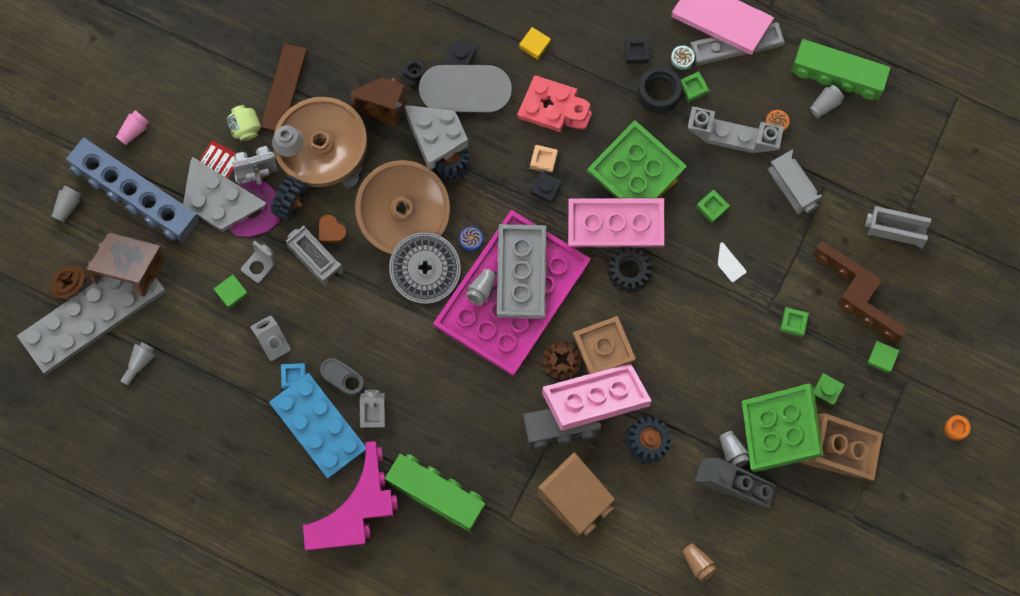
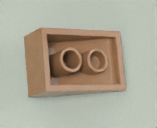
(847, 448)

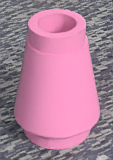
(132, 127)

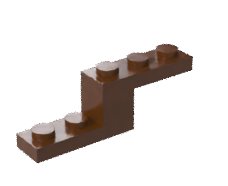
(859, 292)

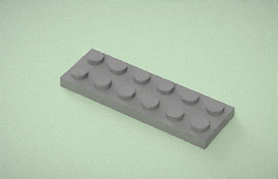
(84, 320)

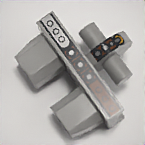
(255, 166)

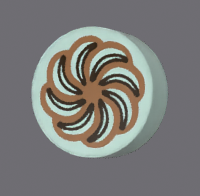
(682, 57)

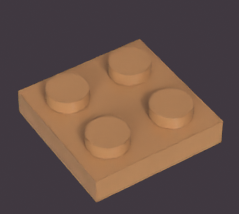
(604, 346)

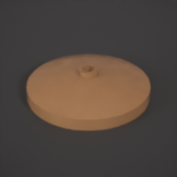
(329, 124)
(404, 184)

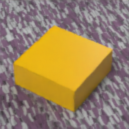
(534, 43)

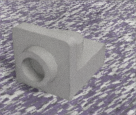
(372, 409)

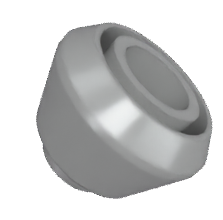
(288, 141)

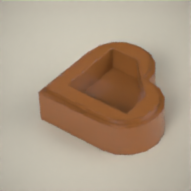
(330, 230)

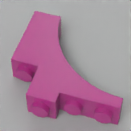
(346, 524)

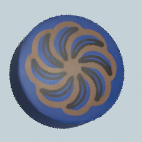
(471, 239)

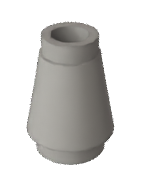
(828, 100)
(65, 203)
(481, 287)
(733, 450)

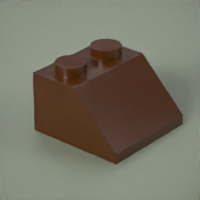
(380, 100)

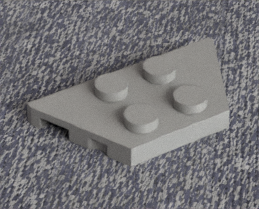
(436, 132)
(218, 198)

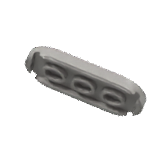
(465, 88)

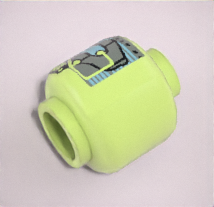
(243, 123)

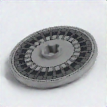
(411, 281)

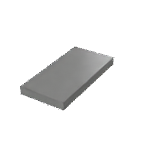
(521, 271)

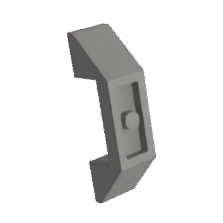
(733, 135)

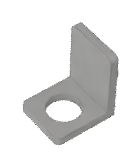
(263, 255)
(271, 338)

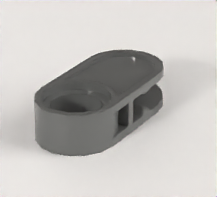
(338, 373)

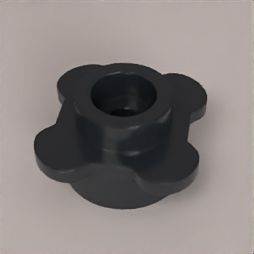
(407, 70)

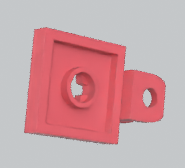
(565, 110)

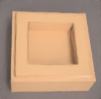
(543, 159)

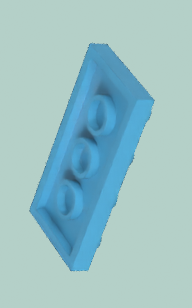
(318, 426)

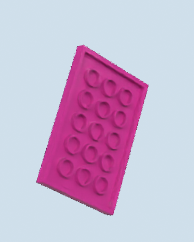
(509, 340)

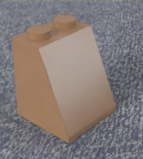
(576, 496)

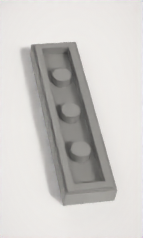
(713, 49)

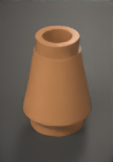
(699, 562)

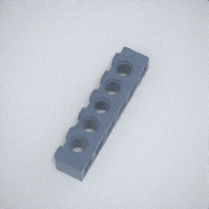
(87, 154)

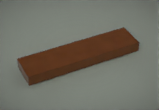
(283, 86)

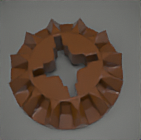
(67, 275)
(562, 371)

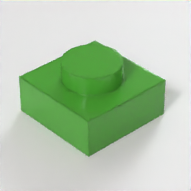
(827, 389)

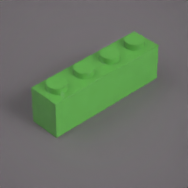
(840, 69)
(435, 492)

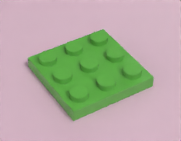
(636, 165)
(782, 428)

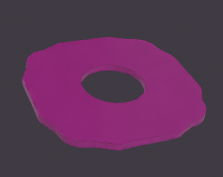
(265, 220)

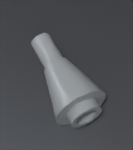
(140, 357)

